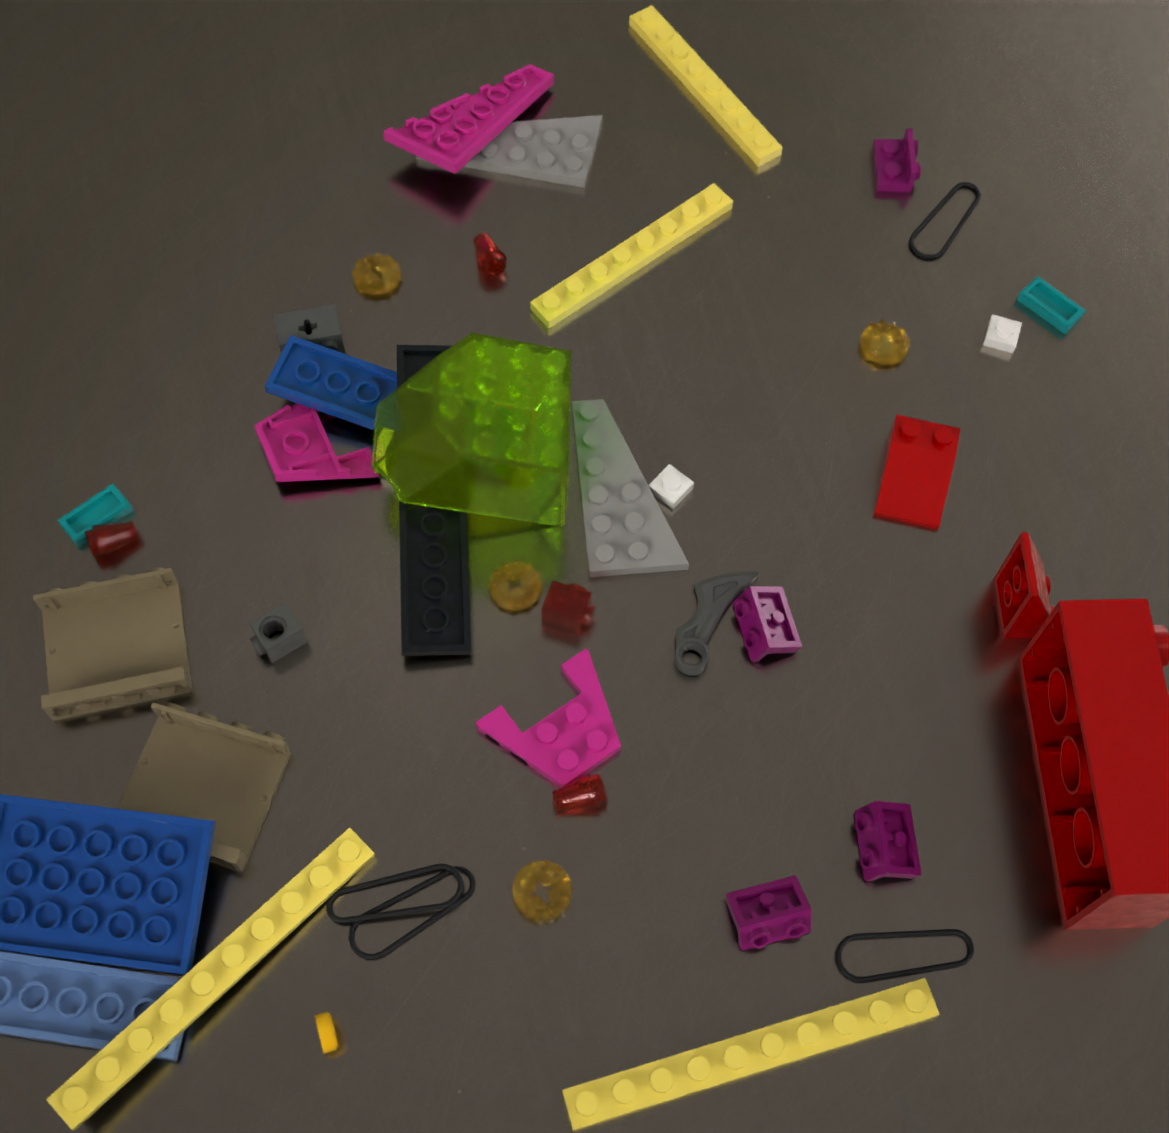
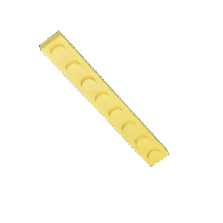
(705, 86)
(630, 255)

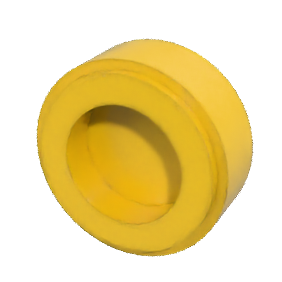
(326, 1032)

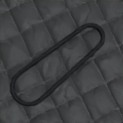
(926, 220)
(410, 891)
(400, 911)
(909, 971)

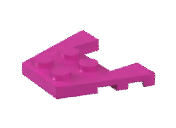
(301, 449)
(569, 739)

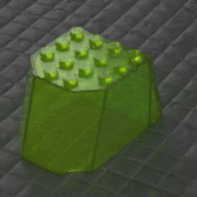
(481, 431)

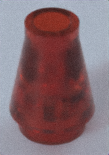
(489, 256)
(109, 537)
(582, 793)

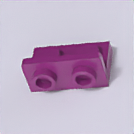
(896, 163)
(766, 622)
(887, 841)
(770, 912)

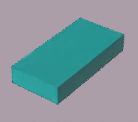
(1051, 305)
(103, 508)

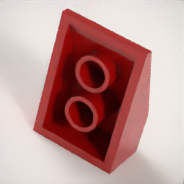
(917, 471)
(1022, 590)

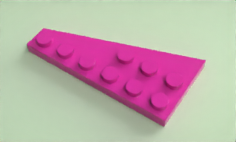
(469, 123)

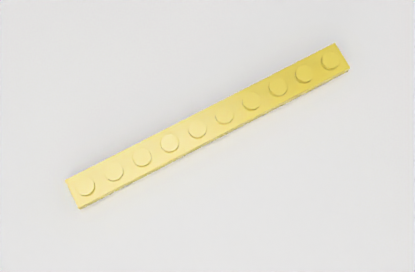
(208, 980)
(749, 1054)

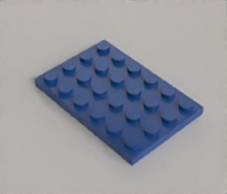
(101, 883)

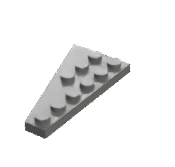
(543, 150)
(619, 510)

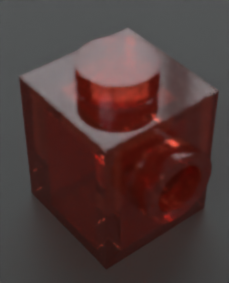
(567, 607)

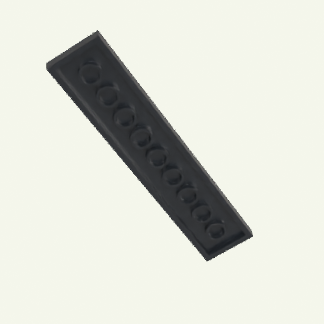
(432, 558)

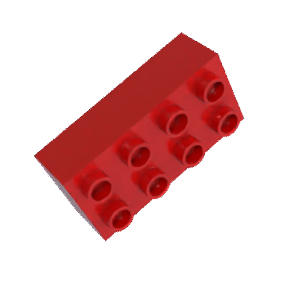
(1103, 758)

